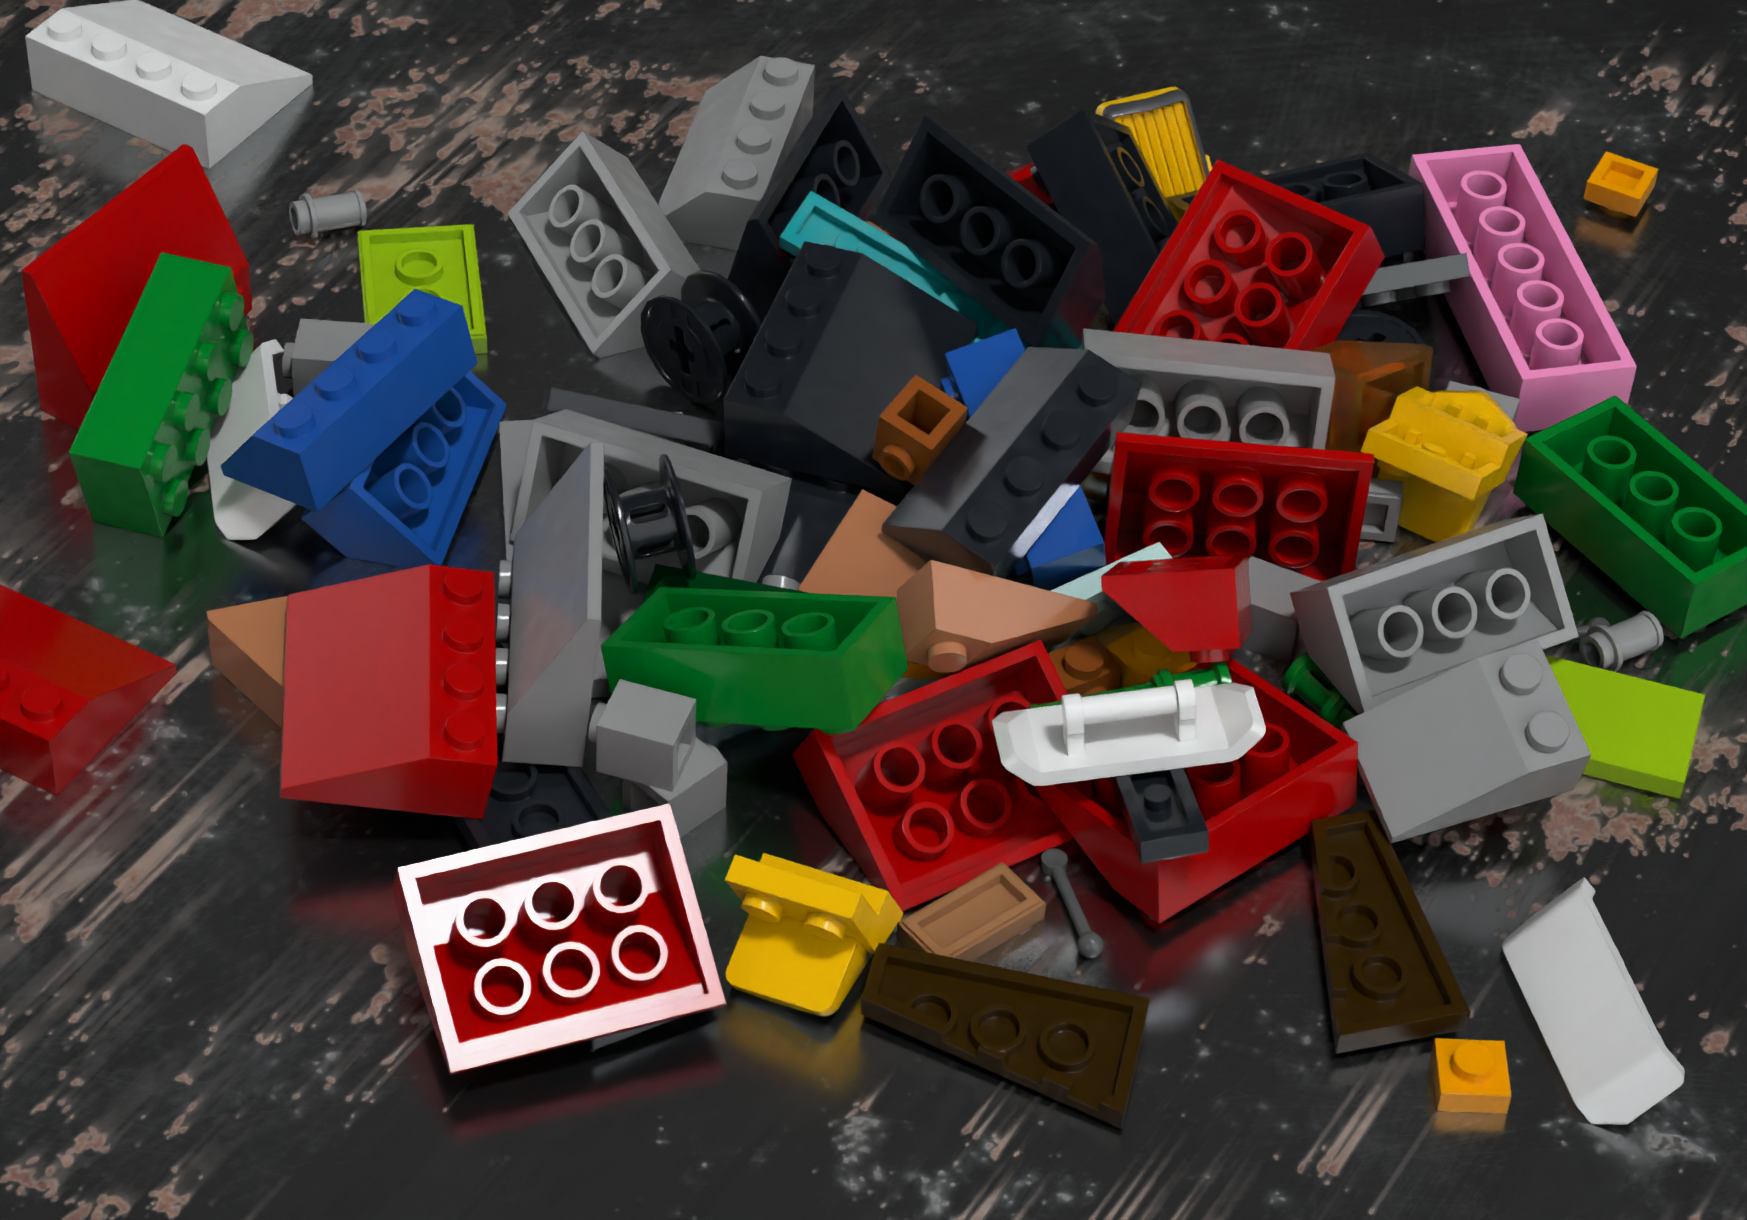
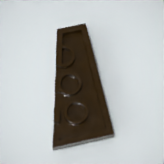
(1377, 946)
(1024, 1026)

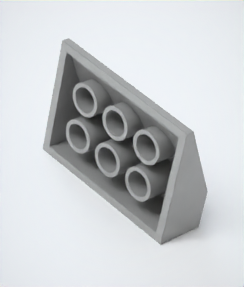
(552, 620)

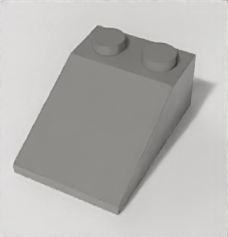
(1469, 744)

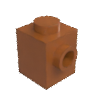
(916, 429)

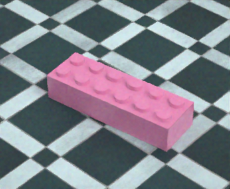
(1528, 296)

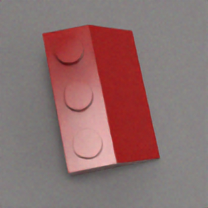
(1187, 602)

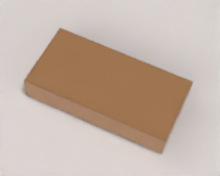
(974, 916)

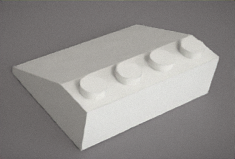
(159, 76)

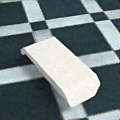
(237, 507)
(1129, 732)
(1590, 1010)

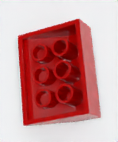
(1255, 268)
(94, 276)
(1237, 498)
(65, 690)
(392, 692)
(924, 783)
(1249, 805)
(557, 938)

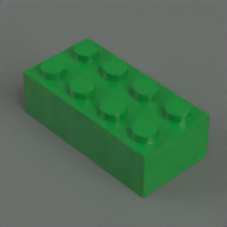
(162, 395)
(1640, 513)
(763, 655)

